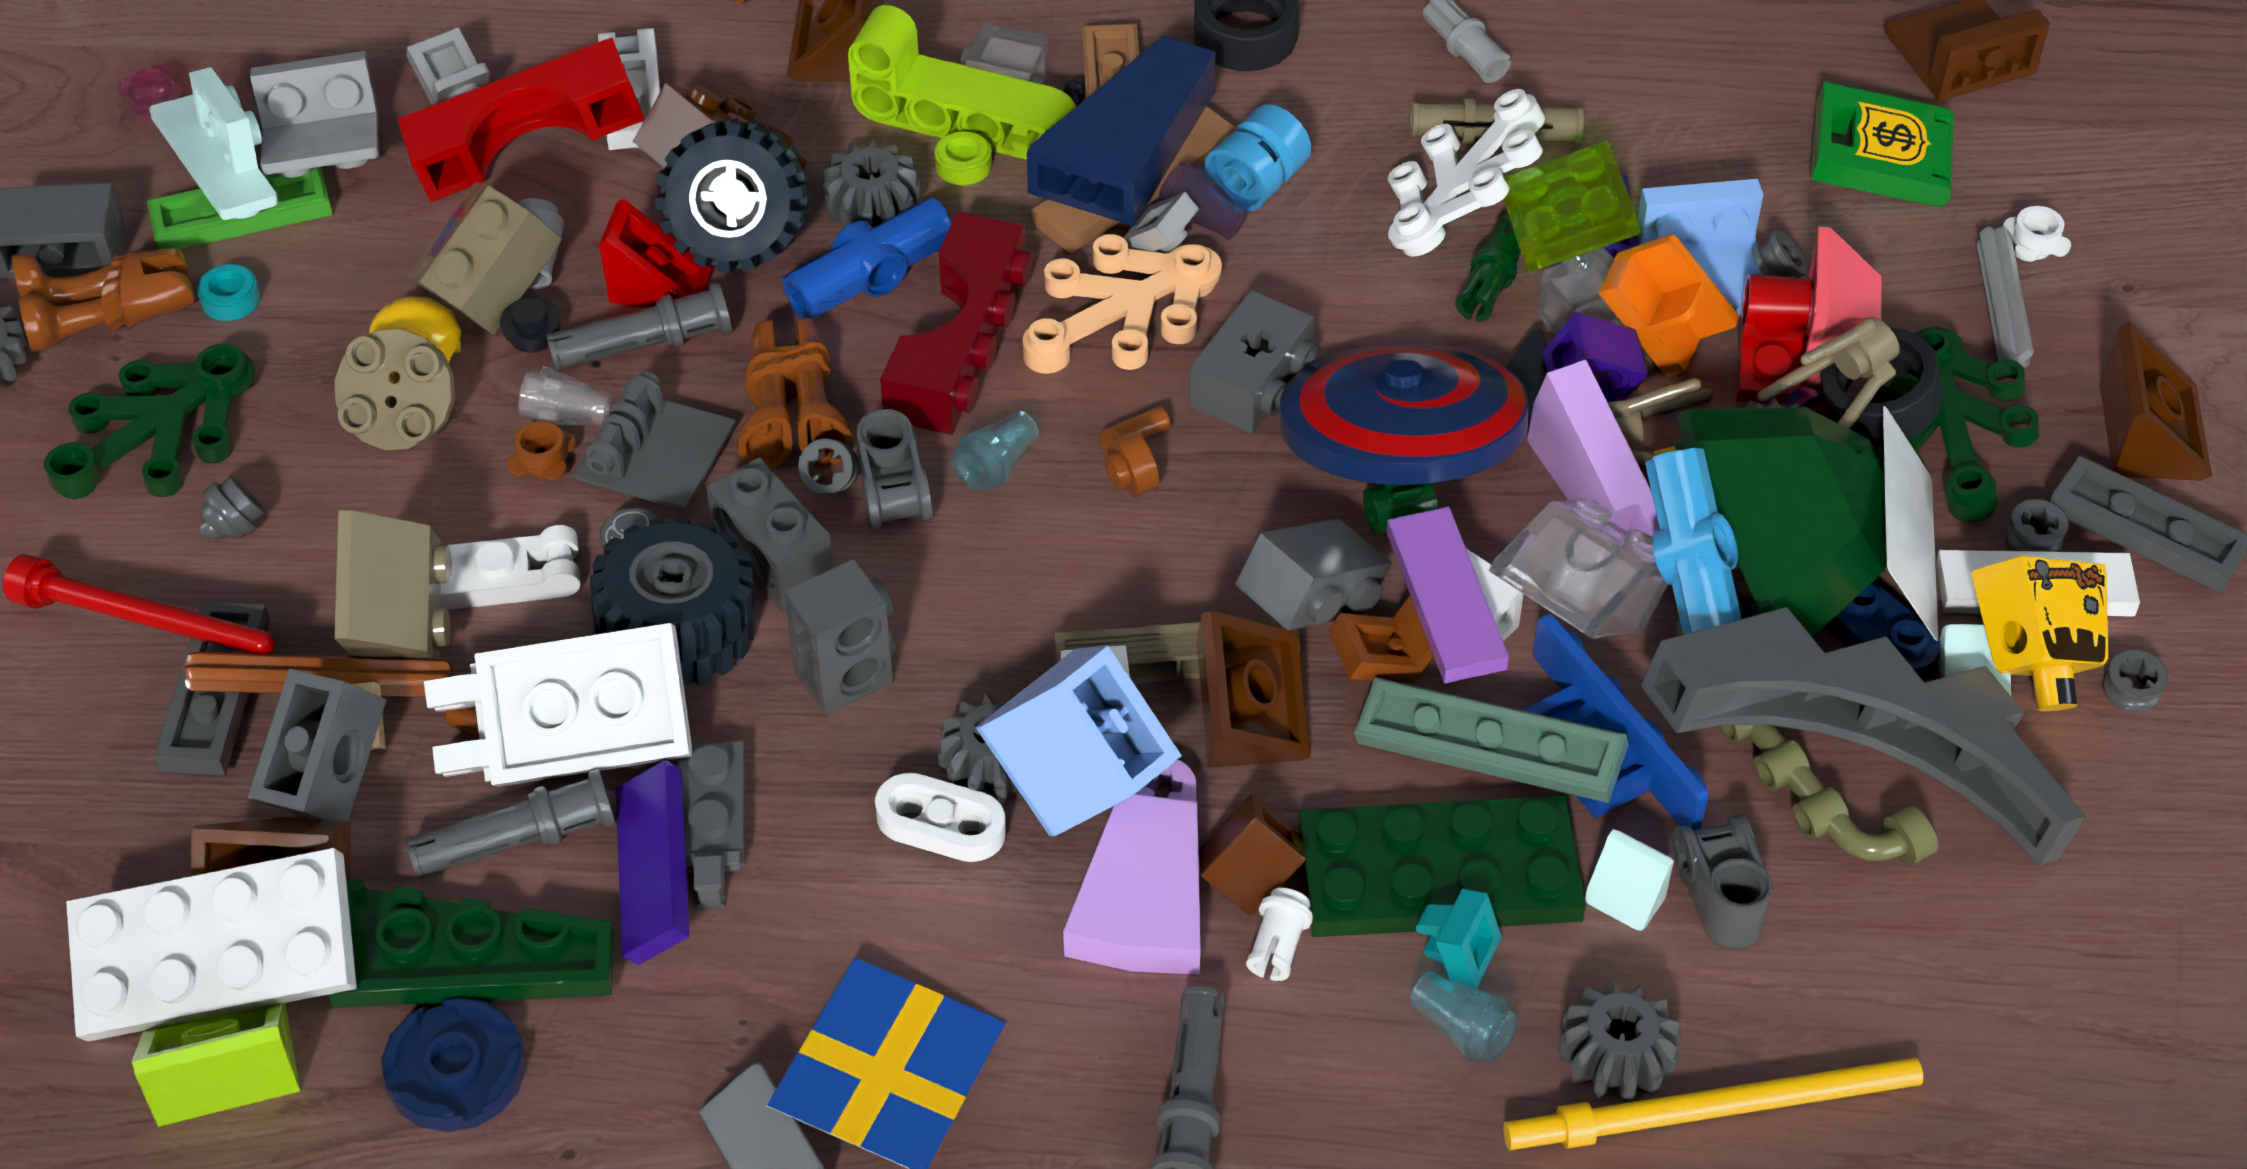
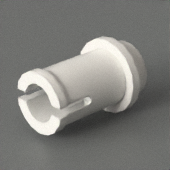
(1284, 918)

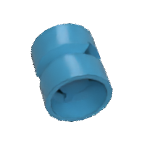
(1259, 156)

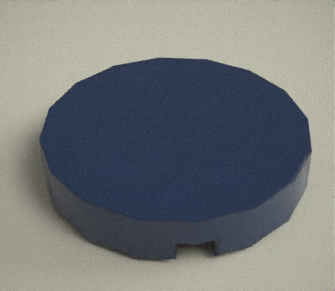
(453, 1064)

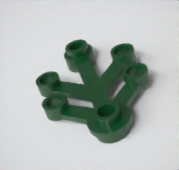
(215, 377)
(1959, 406)

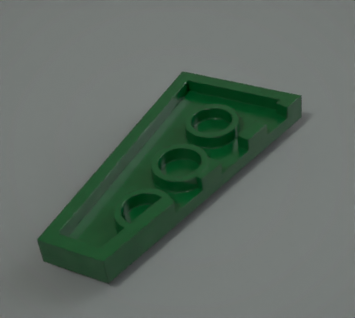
(443, 950)

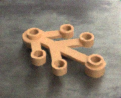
(1187, 271)

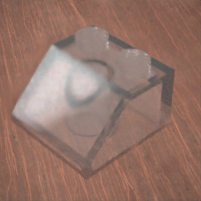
(1584, 568)

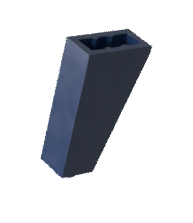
(1125, 134)

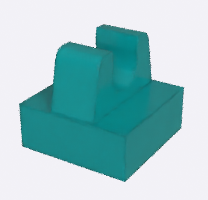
(1462, 936)

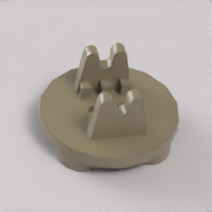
(367, 384)

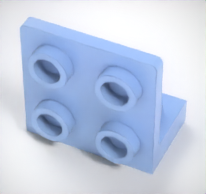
(1713, 223)

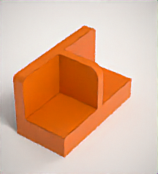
(1666, 300)

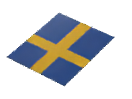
(887, 1065)

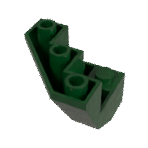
(1799, 505)

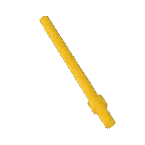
(1581, 1125)

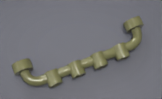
(1822, 809)

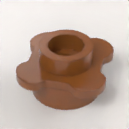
(541, 451)

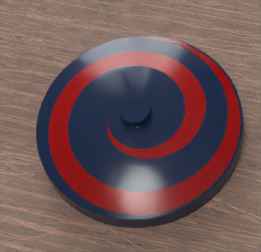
(1404, 413)

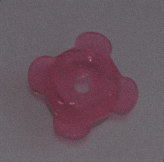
(149, 88)

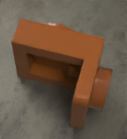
(1382, 645)

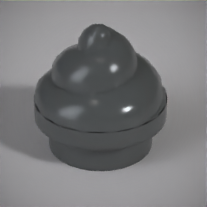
(229, 510)

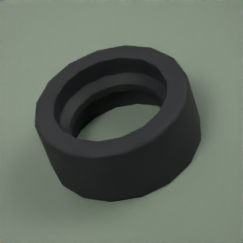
(1252, 47)
(1911, 411)

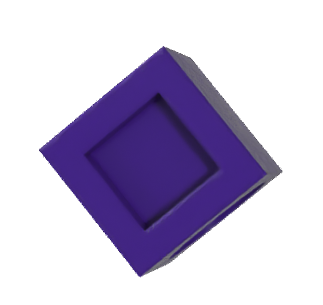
(1607, 347)

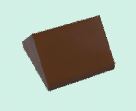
(824, 36)
(2151, 413)
(1250, 692)

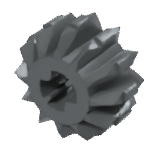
(869, 184)
(967, 756)
(1619, 1041)

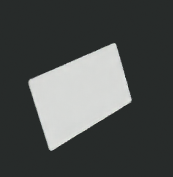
(1910, 523)

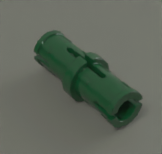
(1491, 272)

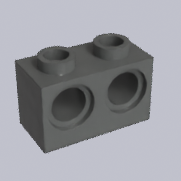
(773, 528)
(840, 635)

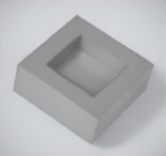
(1162, 225)

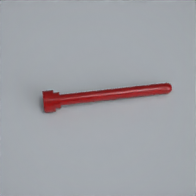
(38, 583)

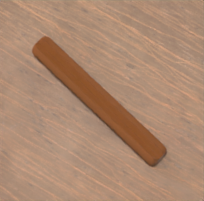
(269, 671)

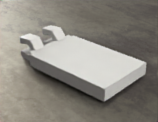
(568, 707)

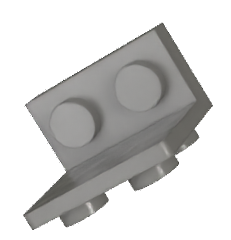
(316, 114)

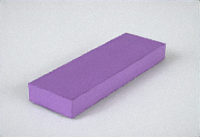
(1447, 595)

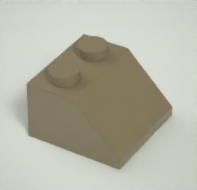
(390, 587)

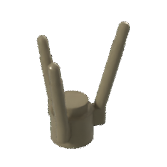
(1857, 353)
(1631, 411)

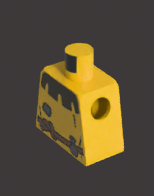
(2045, 622)

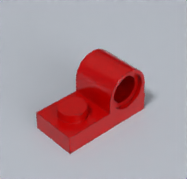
(1771, 333)

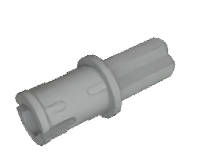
(1467, 39)

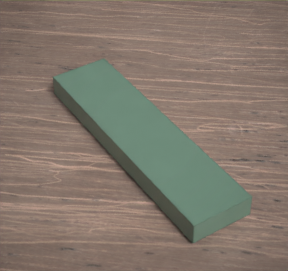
(1492, 739)

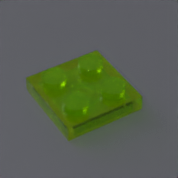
(1569, 206)

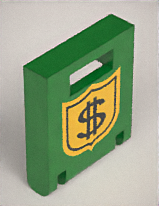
(1895, 146)

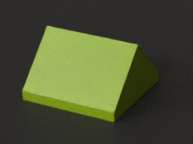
(216, 1063)

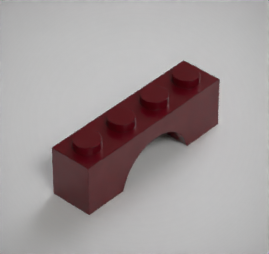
(937, 371)

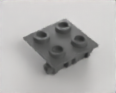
(654, 446)

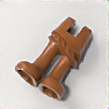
(118, 294)
(778, 376)

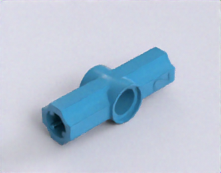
(1694, 541)

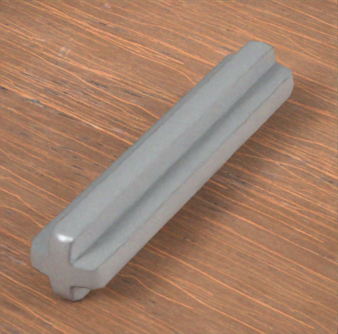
(2004, 296)

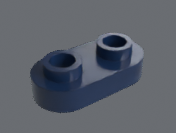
(1879, 615)

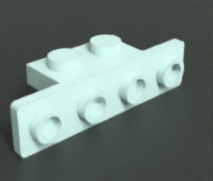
(217, 145)

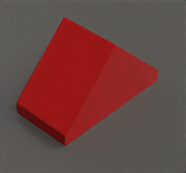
(643, 262)

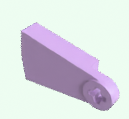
(1586, 449)
(1143, 884)

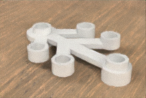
(1419, 223)

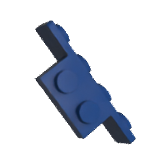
(1600, 702)

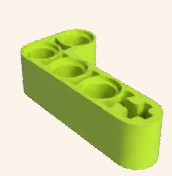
(944, 97)

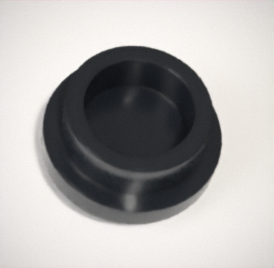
(528, 322)

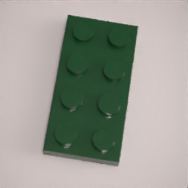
(1388, 862)

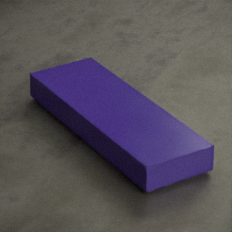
(652, 863)

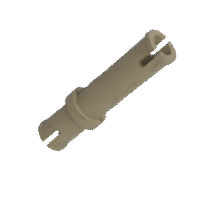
(1559, 122)

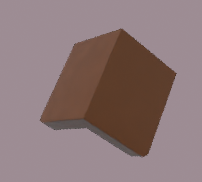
(1250, 855)

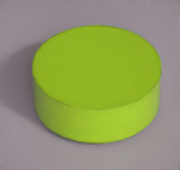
(963, 158)

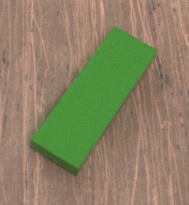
(191, 220)

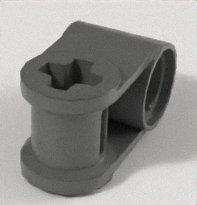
(891, 469)
(1725, 880)

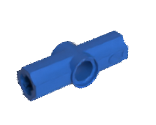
(867, 259)

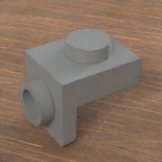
(446, 66)

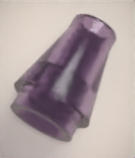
(1216, 208)

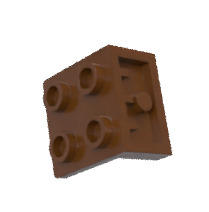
(1969, 46)

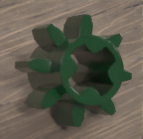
(1396, 501)

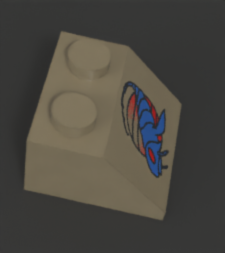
(485, 256)

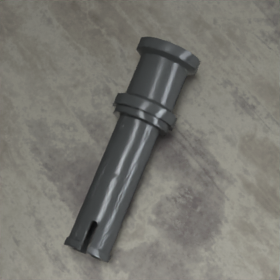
(666, 322)
(543, 816)
(1189, 1117)

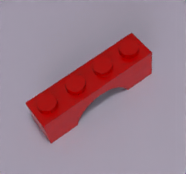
(460, 136)

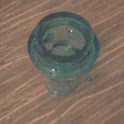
(992, 452)
(1468, 1017)

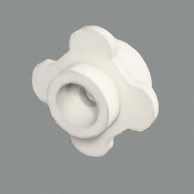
(2037, 233)

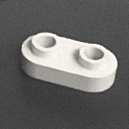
(943, 818)

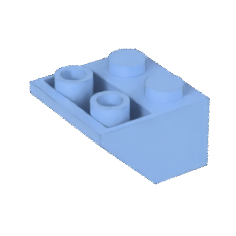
(1078, 739)

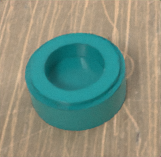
(228, 292)

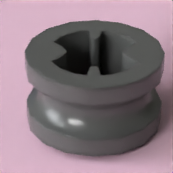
(1779, 257)
(816, 452)
(2041, 514)
(2149, 672)

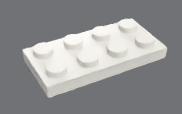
(210, 945)

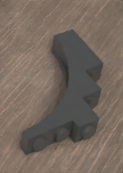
(1868, 694)

